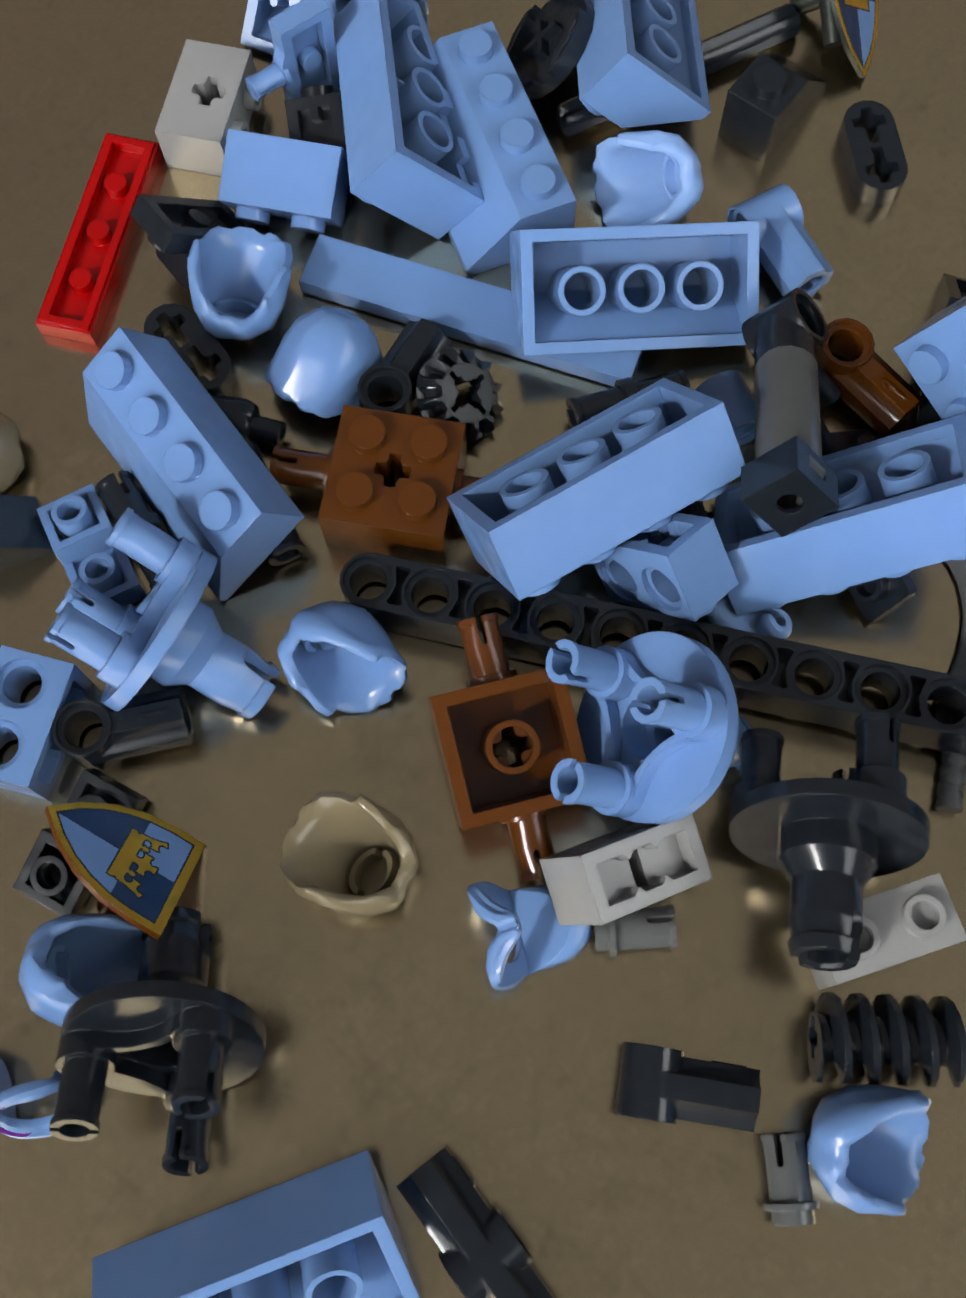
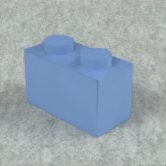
(284, 180)

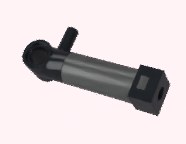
(788, 478)

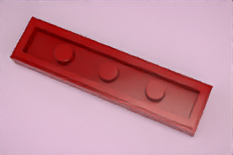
(99, 240)

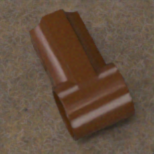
(866, 379)

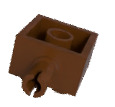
(357, 477)
(471, 721)

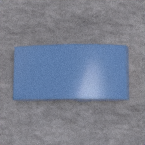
(77, 533)

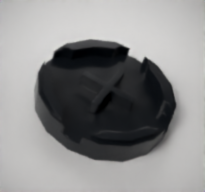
(550, 44)

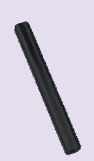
(717, 51)

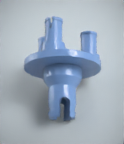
(167, 634)
(652, 726)

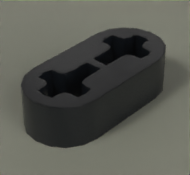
(883, 151)
(198, 346)

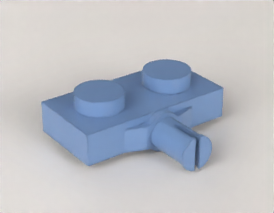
(302, 52)

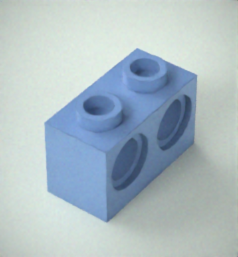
(672, 569)
(38, 758)

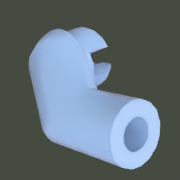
(771, 623)

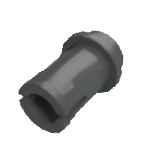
(638, 930)
(788, 1179)

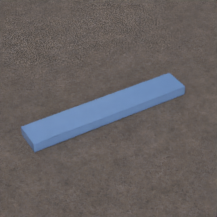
(455, 303)

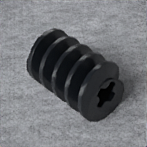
(887, 1035)

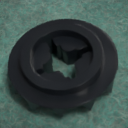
(437, 391)

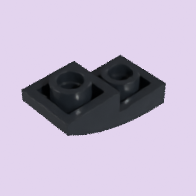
(46, 873)

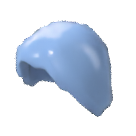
(646, 178)

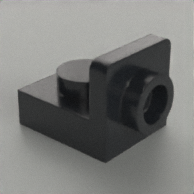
(316, 116)

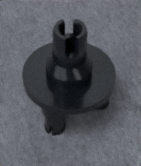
(828, 834)
(159, 1040)

